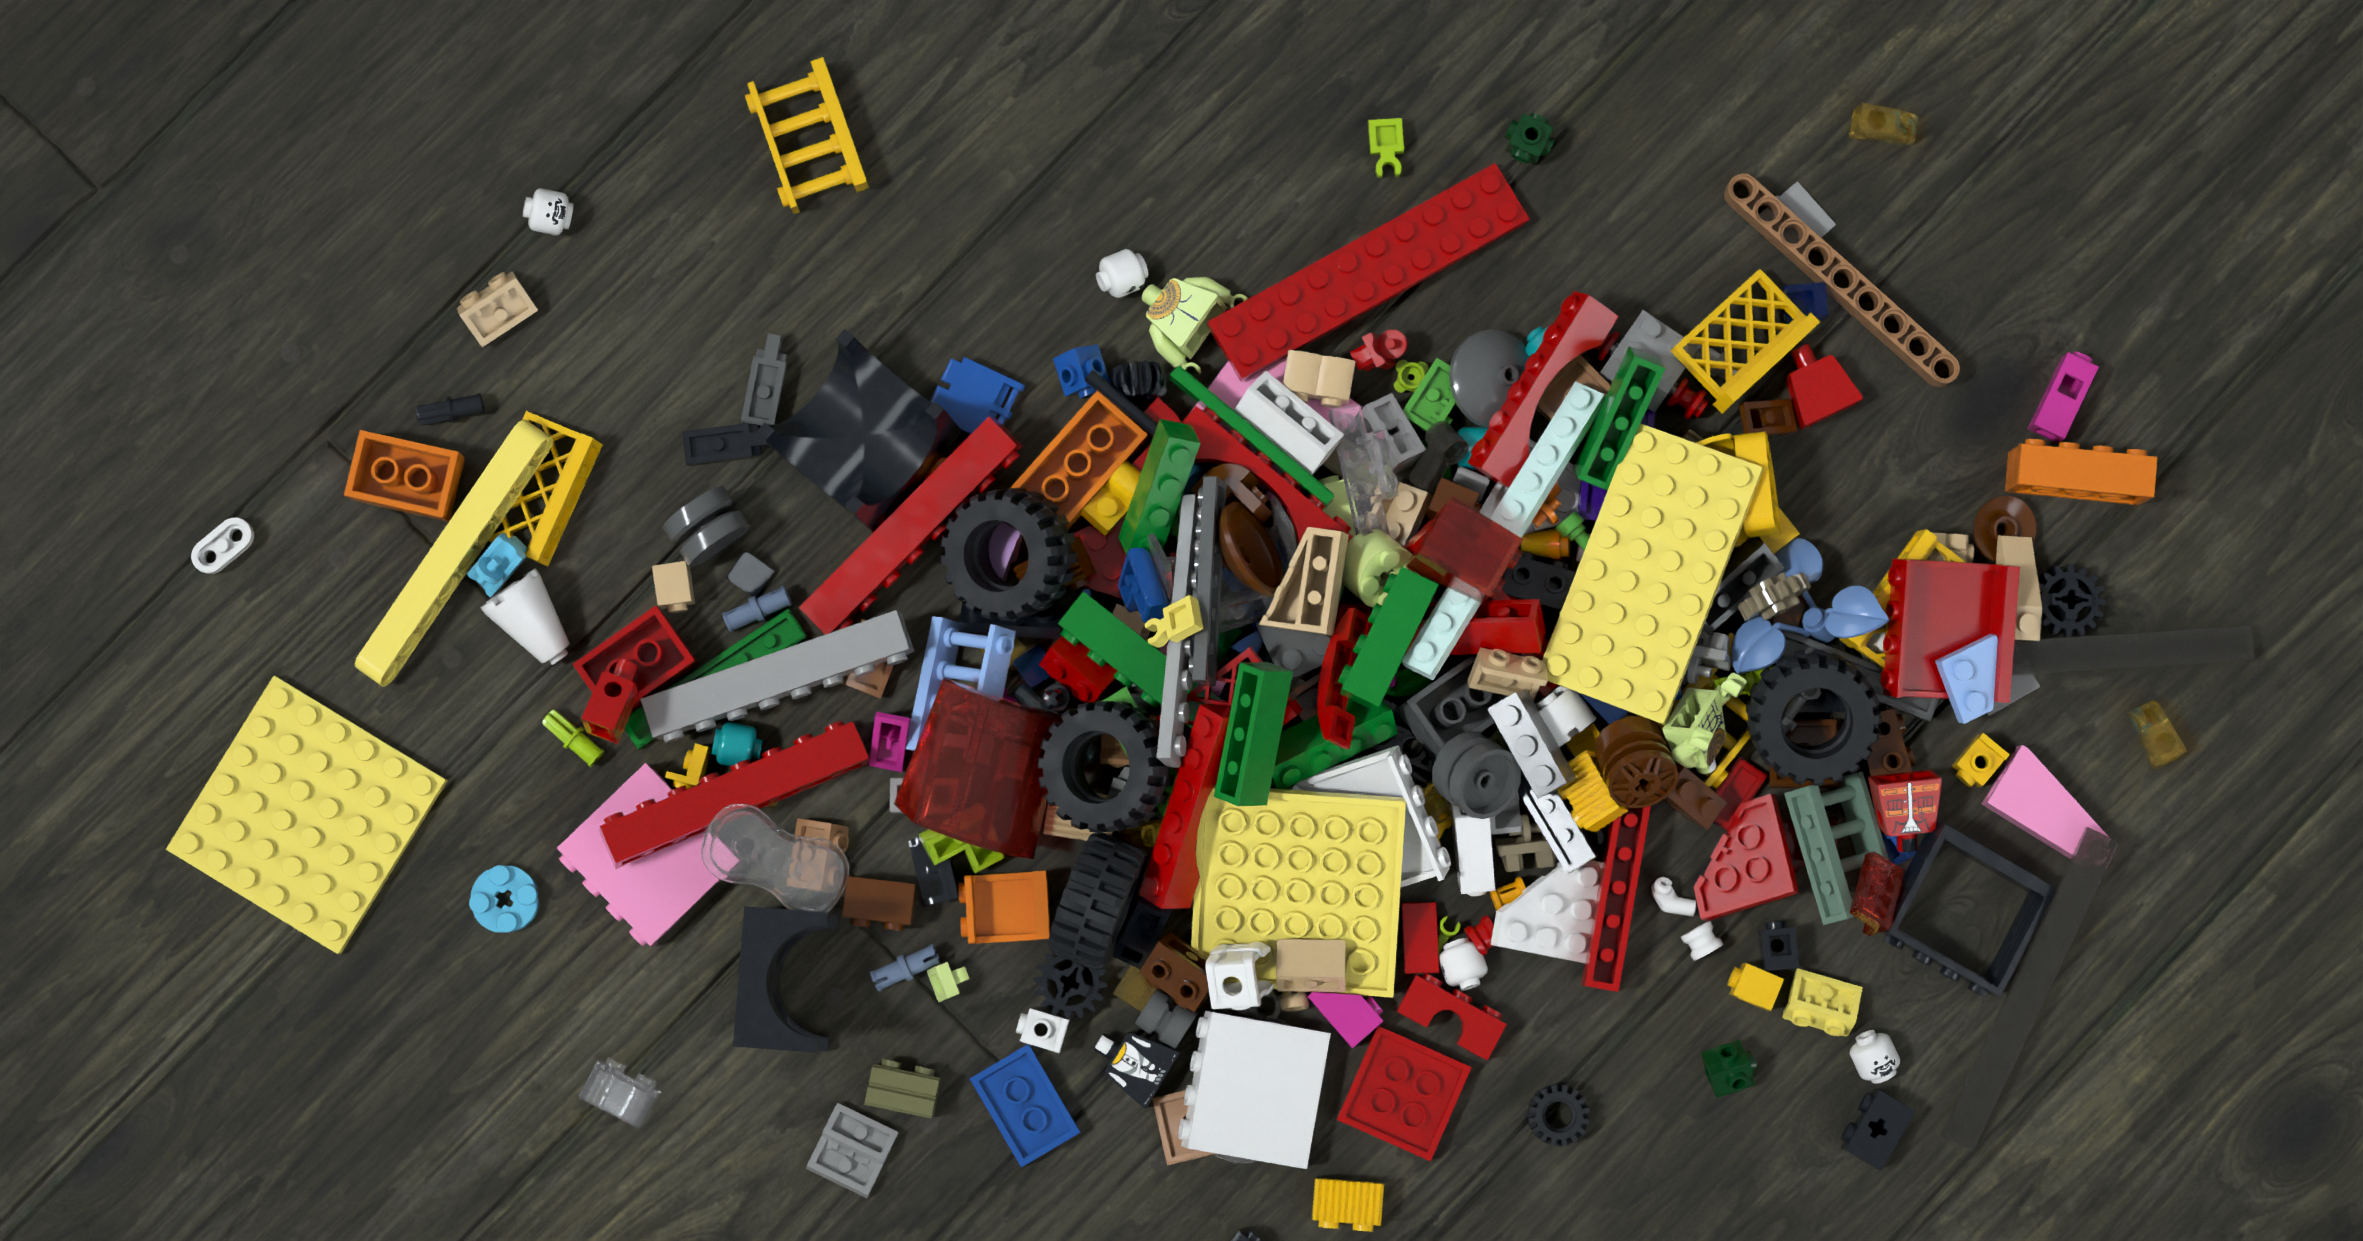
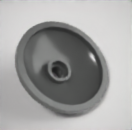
(1479, 371)

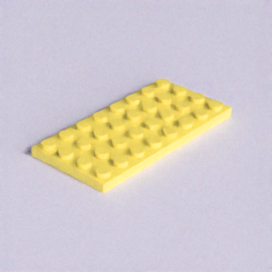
(1650, 573)

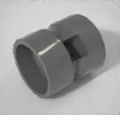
(1165, 1018)

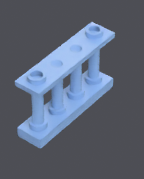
(940, 663)

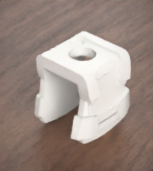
(1237, 962)

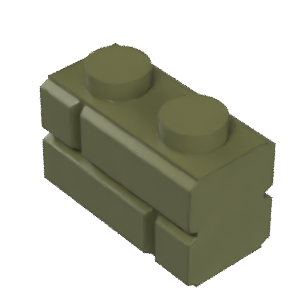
(903, 1089)

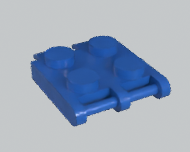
(975, 394)

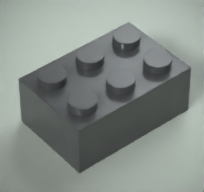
(1448, 709)

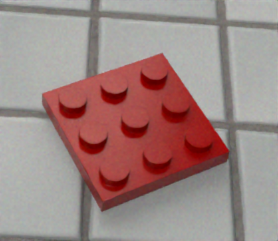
(1404, 1093)

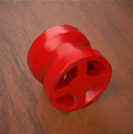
(1481, 934)

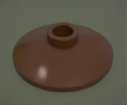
(2014, 516)

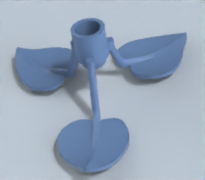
(1852, 615)

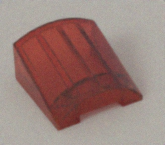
(979, 771)

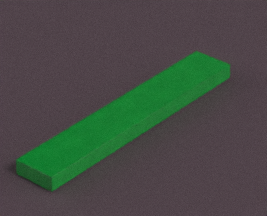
(1253, 437)
(771, 637)

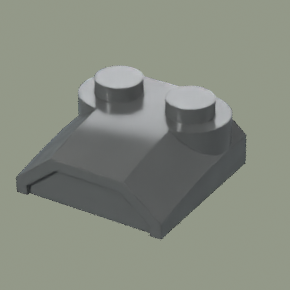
(1294, 649)

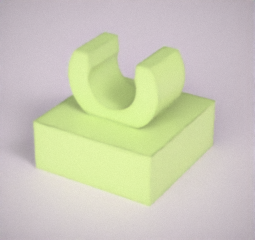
(945, 981)

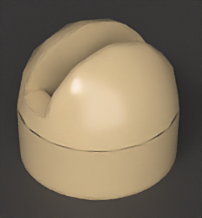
(1295, 1001)

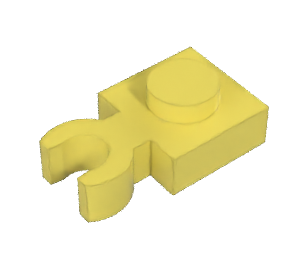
(1179, 622)

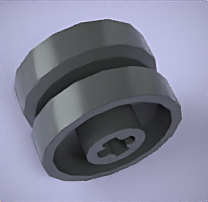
(706, 526)
(1476, 775)

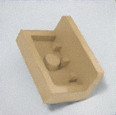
(1507, 673)

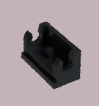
(935, 882)

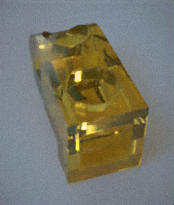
(1883, 124)
(2156, 734)

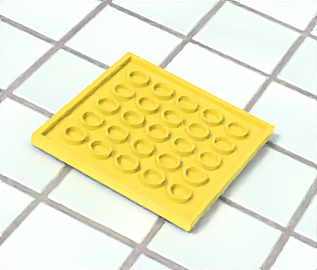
(306, 815)
(1304, 872)

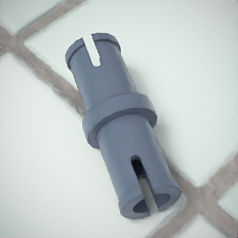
(757, 609)
(905, 967)

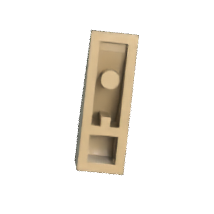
(2020, 552)

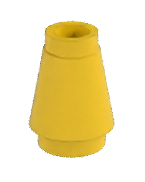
(1546, 544)

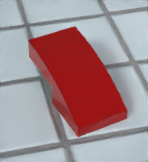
(1420, 937)

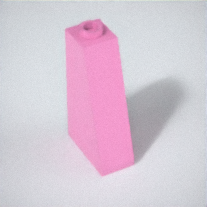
(2038, 803)

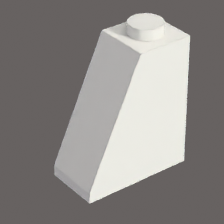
(1472, 853)

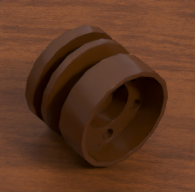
(1636, 762)

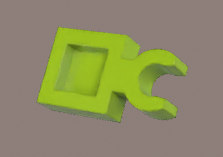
(1386, 141)

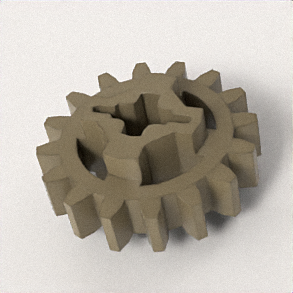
(1774, 596)

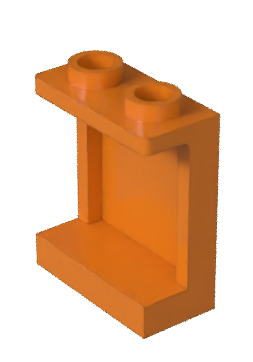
(1005, 907)

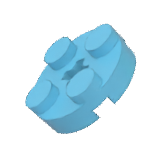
(485, 900)

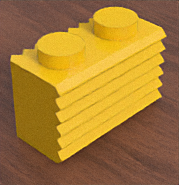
(1590, 794)
(1347, 1203)

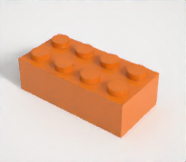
(1083, 457)
(2081, 473)

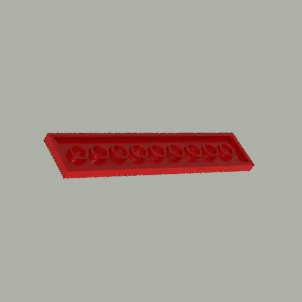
(1367, 272)

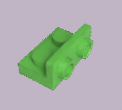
(1432, 398)

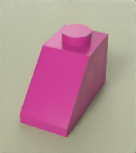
(1348, 1014)

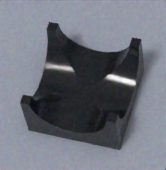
(864, 435)
(760, 1010)

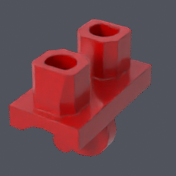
(1380, 350)

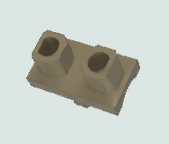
(1513, 847)

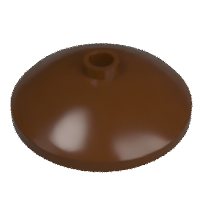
(1249, 550)

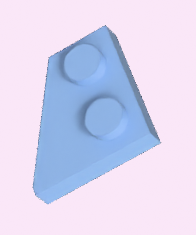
(1970, 677)

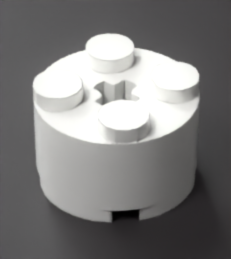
(1565, 713)

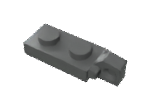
(765, 383)

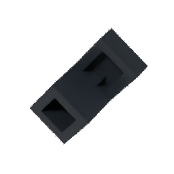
(1141, 933)

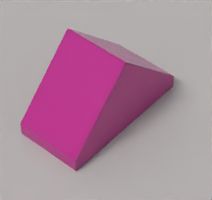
(889, 741)

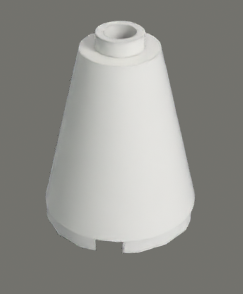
(529, 618)

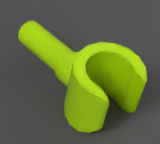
(1444, 935)

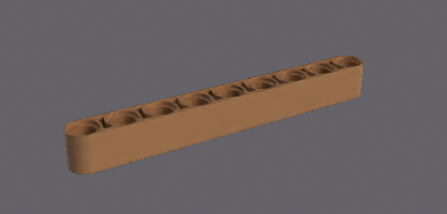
(1858, 284)

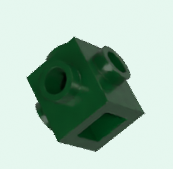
(1525, 149)
(1729, 1068)

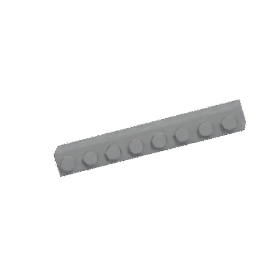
(778, 675)

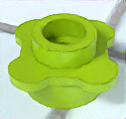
(1404, 370)

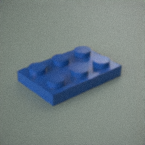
(1025, 1105)

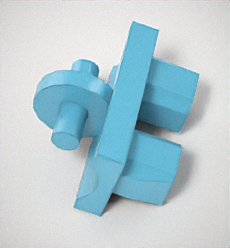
(498, 563)

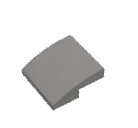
(852, 1150)

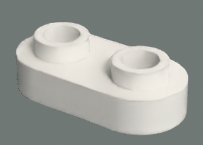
(222, 544)

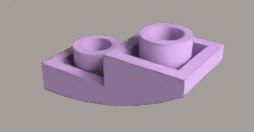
(1004, 548)

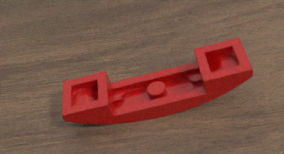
(1334, 720)

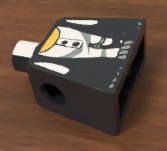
(1136, 1064)

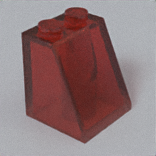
(1466, 551)

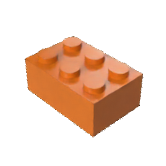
(404, 476)

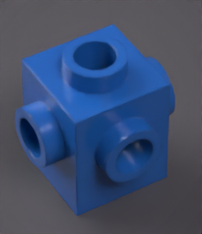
(1075, 367)

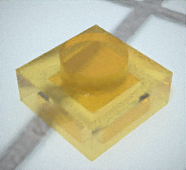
(1134, 989)

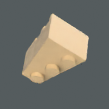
(1311, 585)

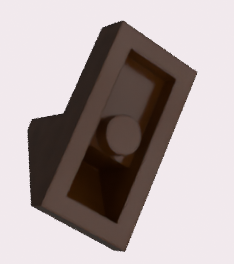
(1771, 416)

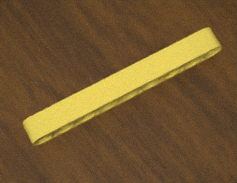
(453, 553)

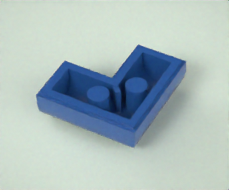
(1142, 585)

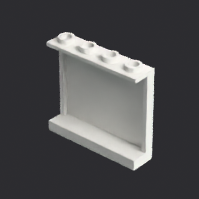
(1390, 775)
(1254, 1089)

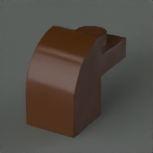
(1240, 488)

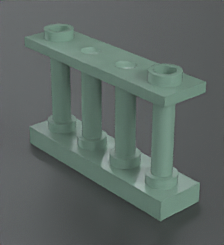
(1818, 843)

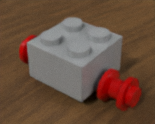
(1657, 340)

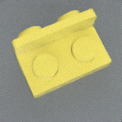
(1823, 1003)

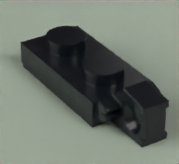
(722, 444)

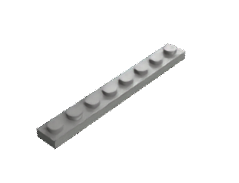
(1177, 678)

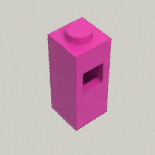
(2063, 396)

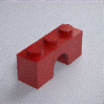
(1479, 1028)

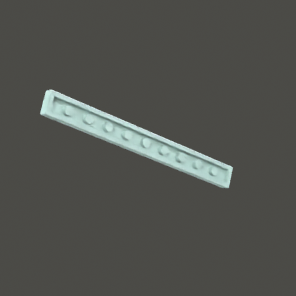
(1513, 513)

